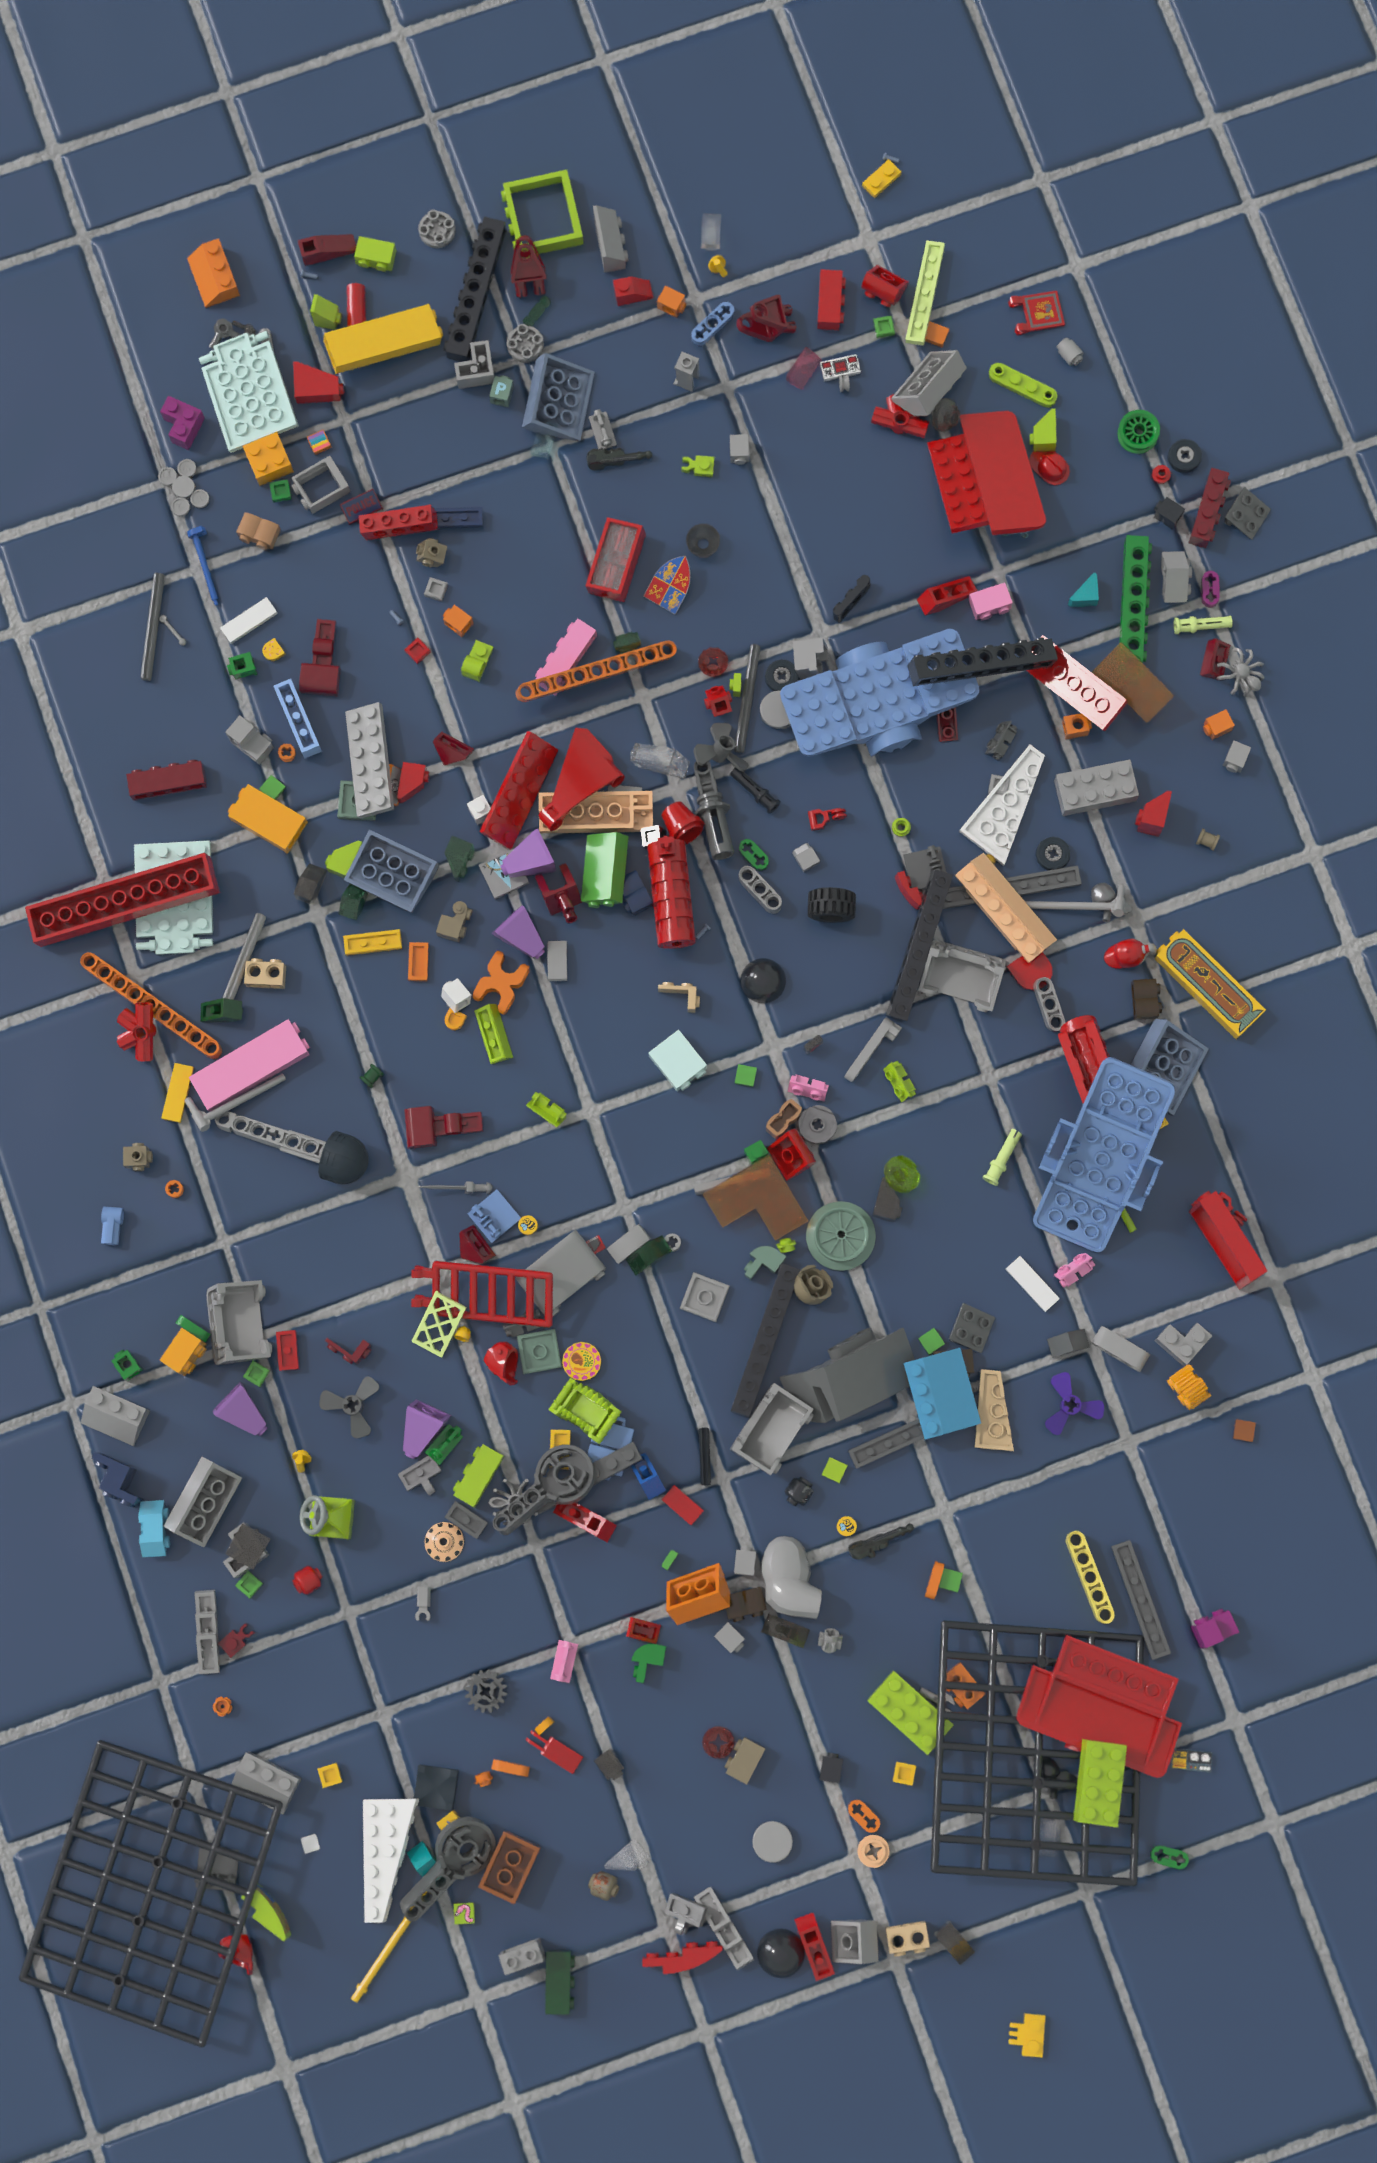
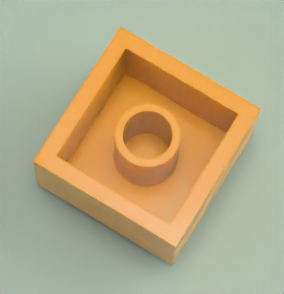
(268, 459)
(184, 1352)

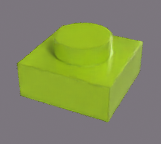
(735, 685)

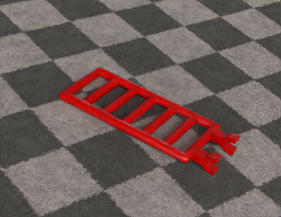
(491, 1316)

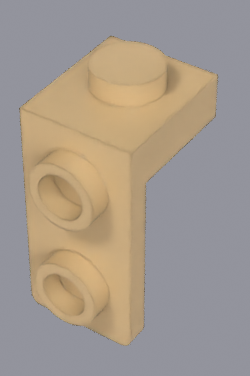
(686, 988)

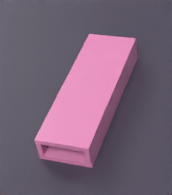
(250, 1065)

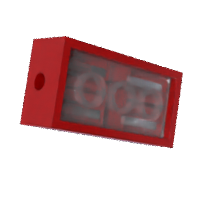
(615, 559)

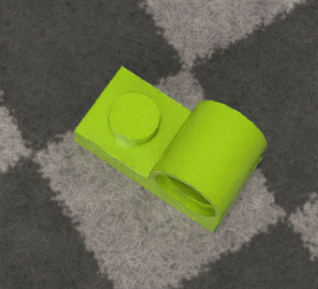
(476, 662)

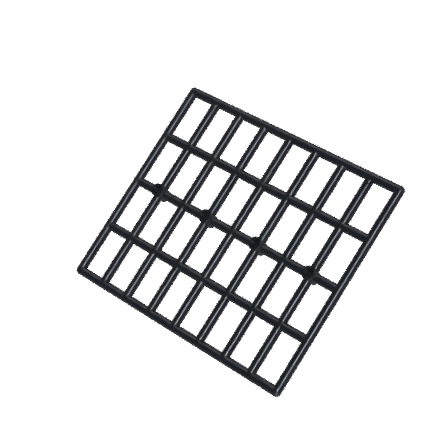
(1038, 1752)
(142, 1920)

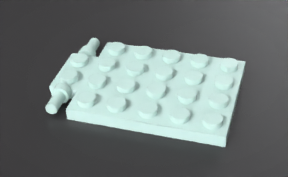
(247, 390)
(175, 926)

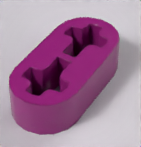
(1205, 589)

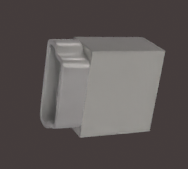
(806, 857)

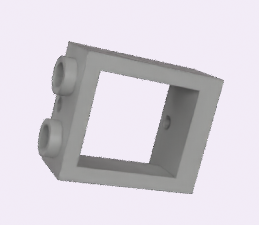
(313, 471)
(522, 1956)

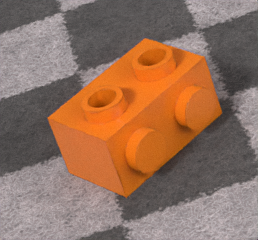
(963, 1697)

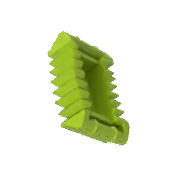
(585, 1409)

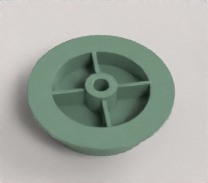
(838, 1252)

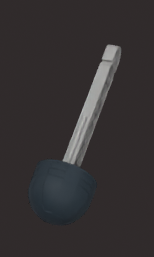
(340, 1159)

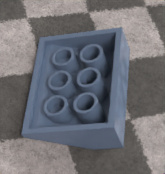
(558, 396)
(391, 871)
(1171, 1056)

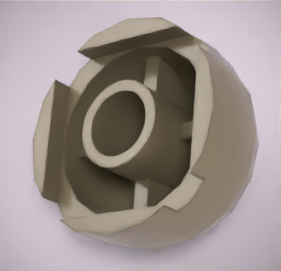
(812, 1285)

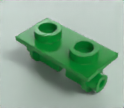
(444, 1443)

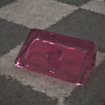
(803, 368)

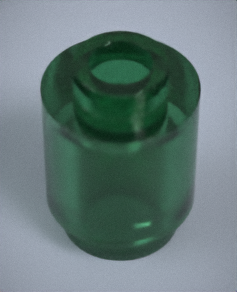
(626, 642)

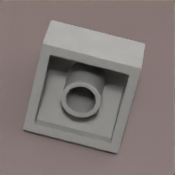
(854, 1941)

